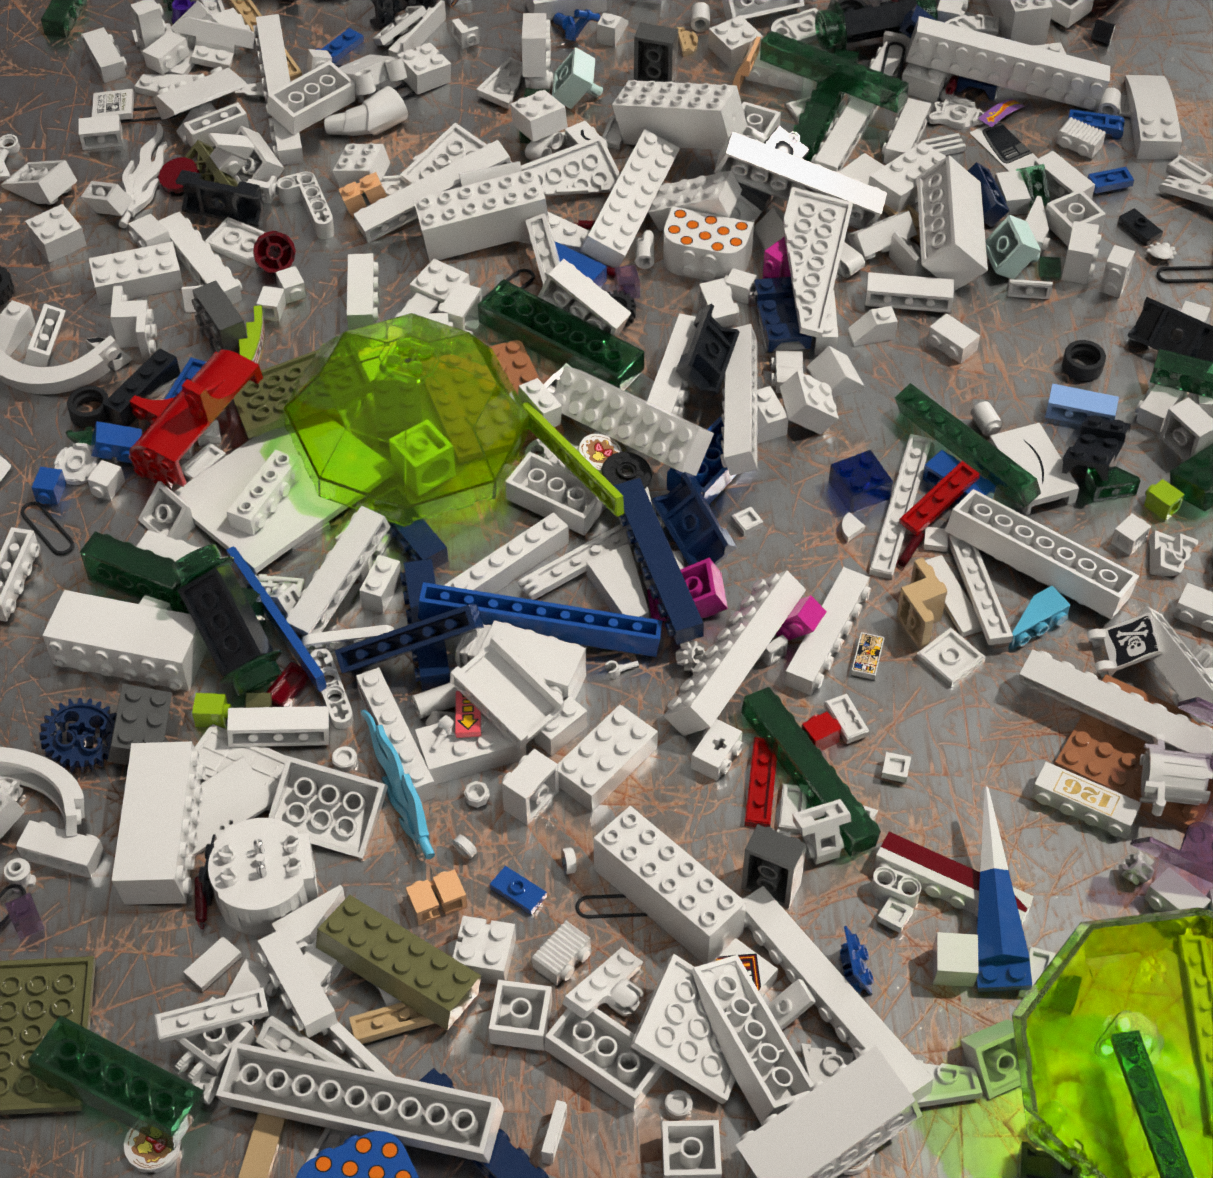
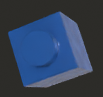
(49, 485)

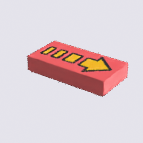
(467, 718)

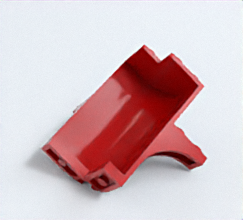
(184, 418)

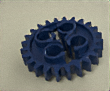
(78, 734)

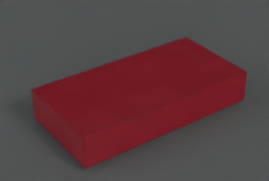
(288, 685)

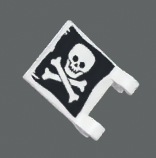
(1126, 643)

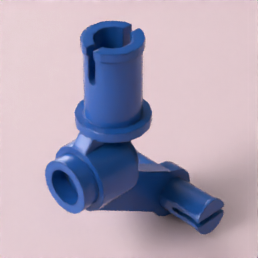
(568, 23)

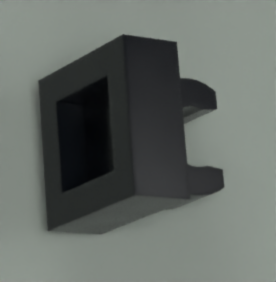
(1103, 31)

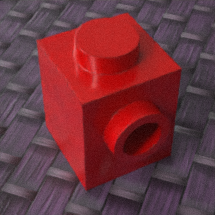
(823, 730)

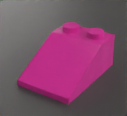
(705, 586)

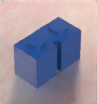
(113, 441)

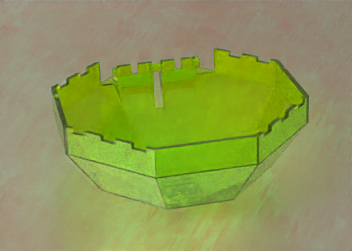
(402, 431)
(1109, 980)

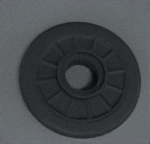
(626, 460)

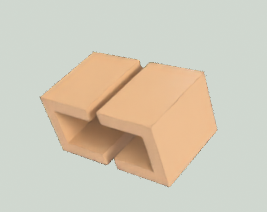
(353, 192)
(448, 891)

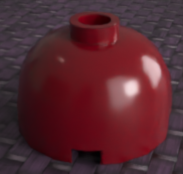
(274, 252)

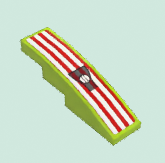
(253, 345)

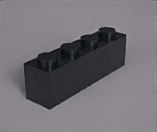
(146, 383)

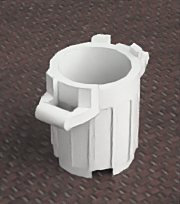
(1173, 776)

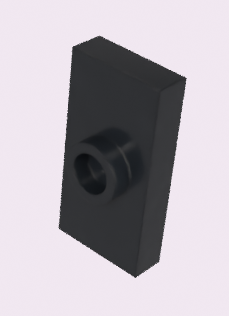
(1140, 226)

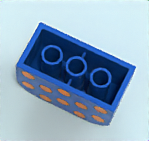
(367, 1156)

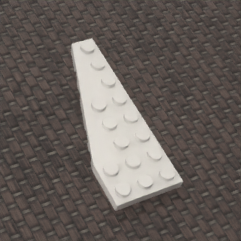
(814, 244)

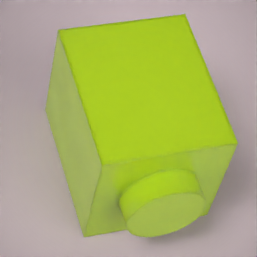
(1163, 499)
(210, 709)

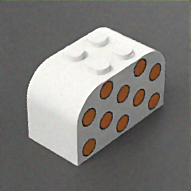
(705, 244)

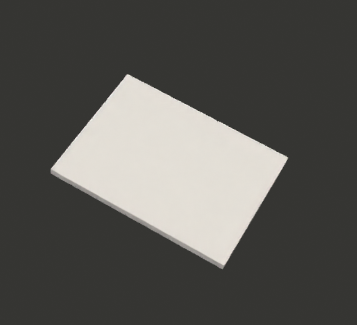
(221, 484)

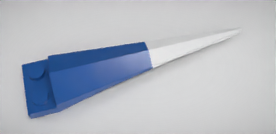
(1001, 939)

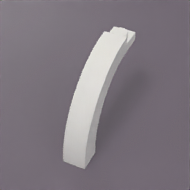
(62, 377)
(48, 779)

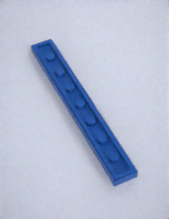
(278, 621)

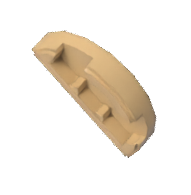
(687, 41)

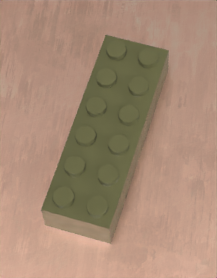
(398, 962)

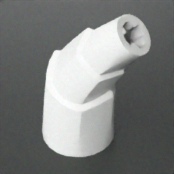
(373, 117)

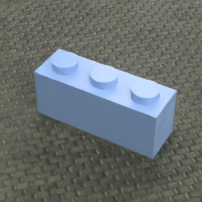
(1075, 404)

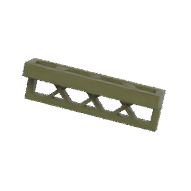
(204, 152)

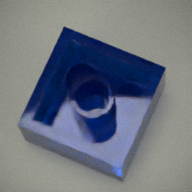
(860, 481)

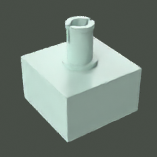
(575, 79)
(1012, 247)

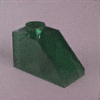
(1036, 183)
(1118, 485)

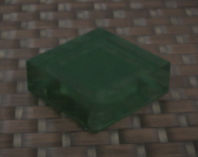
(1049, 266)

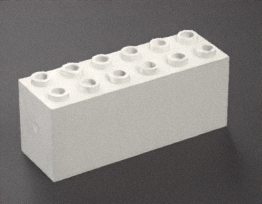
(1023, 19)
(680, 113)
(479, 214)
(951, 223)
(124, 640)
(158, 823)
(669, 885)
(833, 1122)

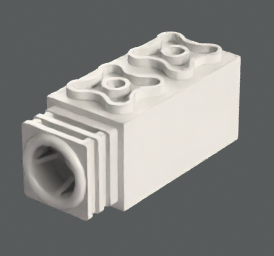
(556, 661)

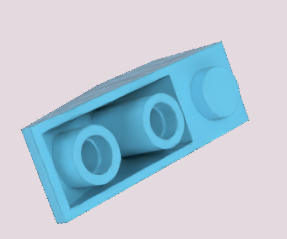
(1042, 613)

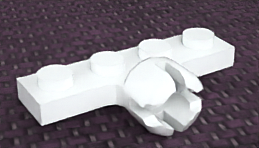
(608, 985)

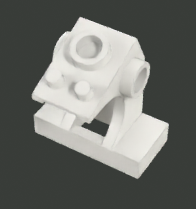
(823, 835)

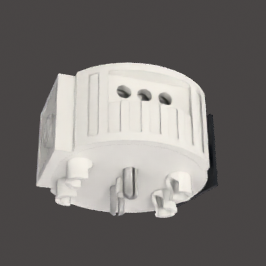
(259, 873)

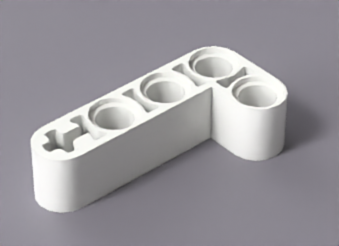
(305, 188)

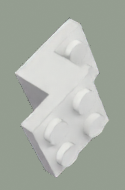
(133, 323)

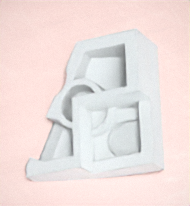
(1169, 553)

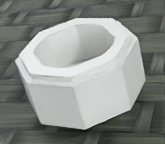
(476, 794)

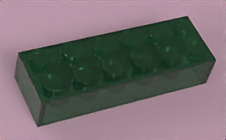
(116, 1082)

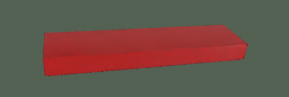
(939, 498)
(760, 785)

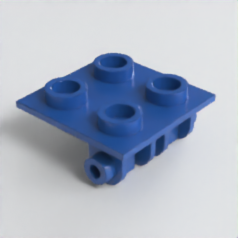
(854, 963)

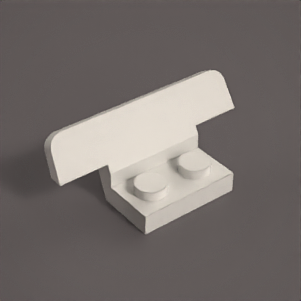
(215, 41)

